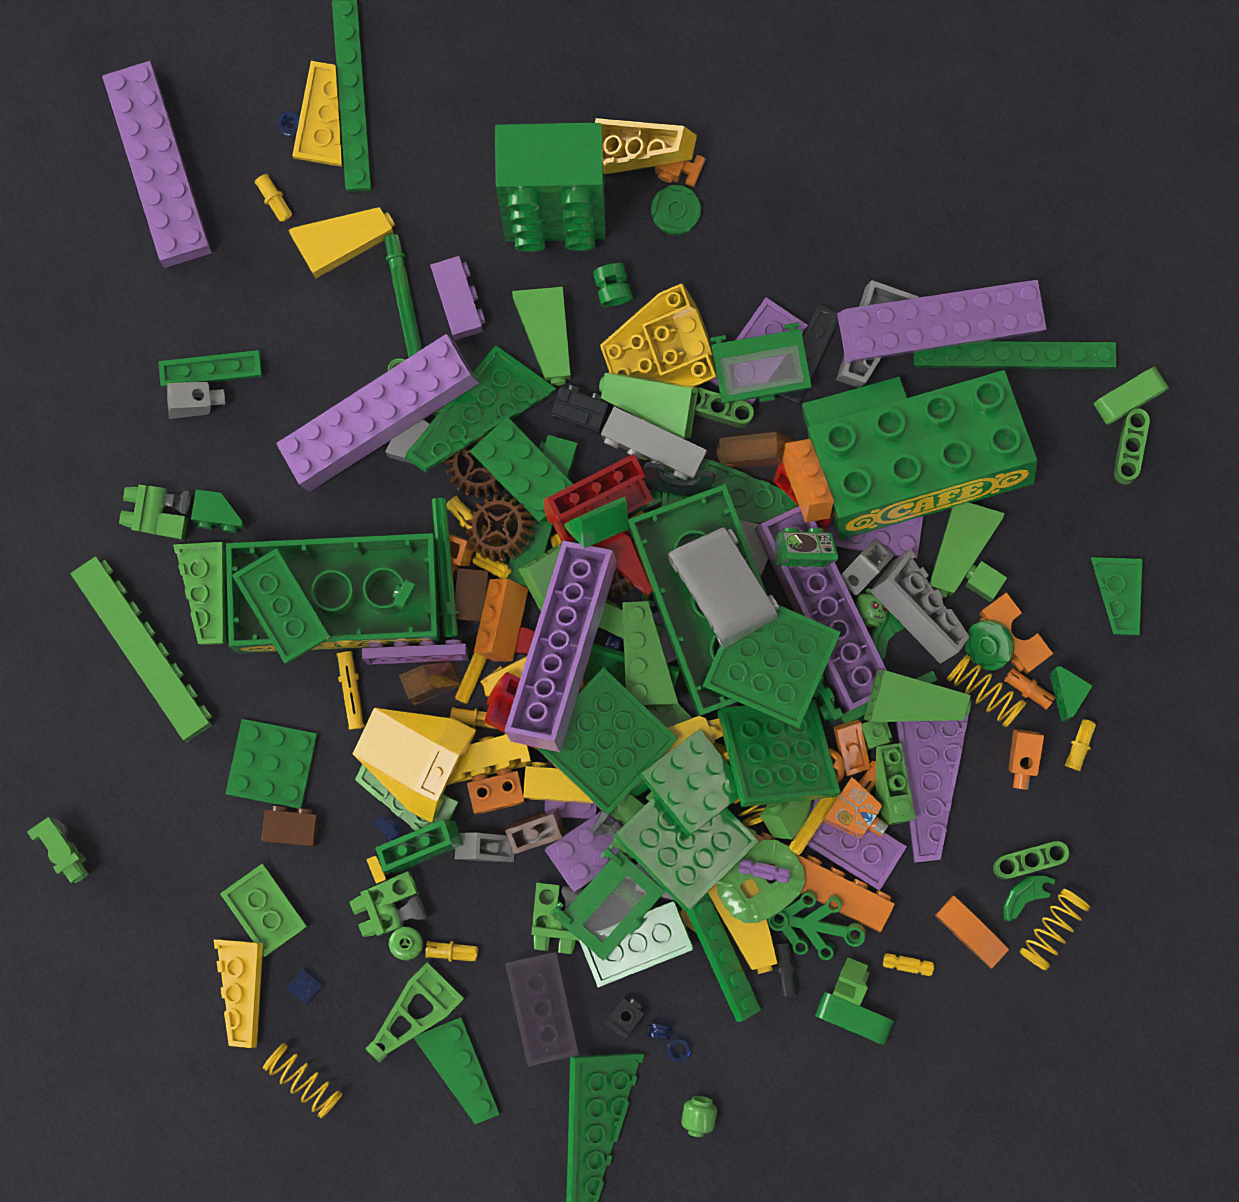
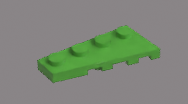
(204, 581)

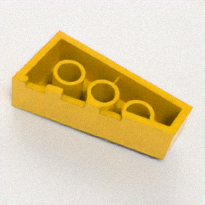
(643, 145)
(489, 757)

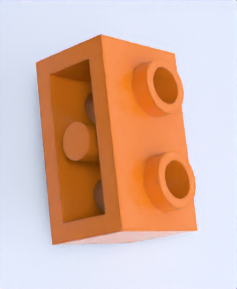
(496, 796)

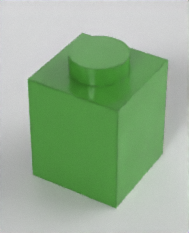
(984, 581)

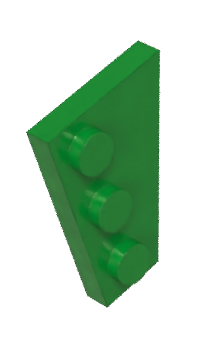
(1121, 591)

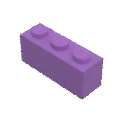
(458, 297)

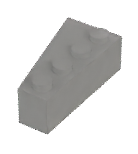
(875, 293)
(653, 444)
(920, 608)

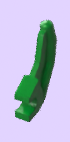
(886, 630)
(1024, 892)

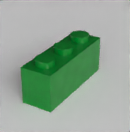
(419, 846)

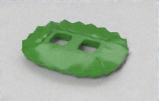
(771, 897)

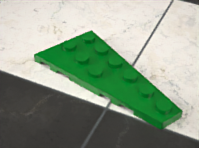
(503, 391)
(752, 499)
(596, 1115)

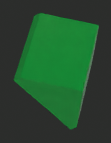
(599, 523)
(1068, 692)

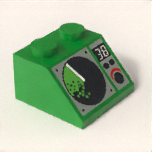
(804, 548)

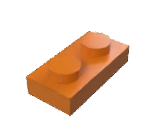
(852, 747)

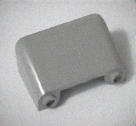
(723, 586)

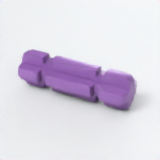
(764, 871)

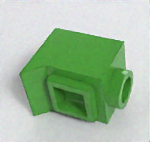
(876, 734)
(852, 982)

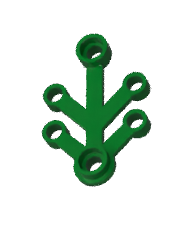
(811, 925)

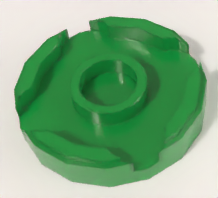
(676, 210)
(990, 644)

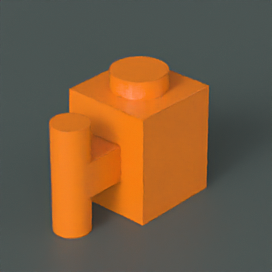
(673, 171)
(460, 553)

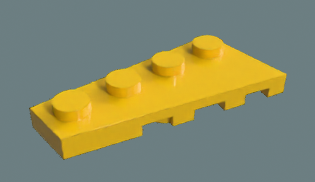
(319, 122)
(241, 978)

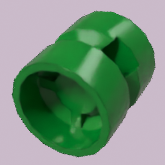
(614, 293)

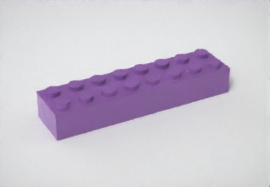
(157, 164)
(941, 321)
(377, 413)
(823, 597)
(561, 646)

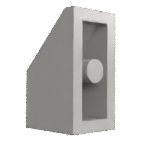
(484, 848)

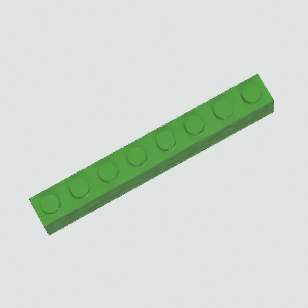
(141, 649)

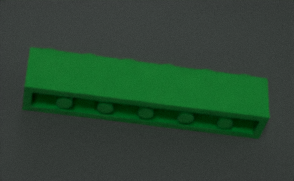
(562, 455)

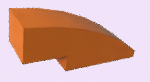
(971, 931)

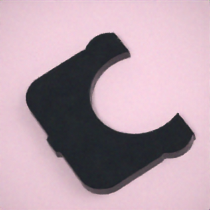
(659, 482)

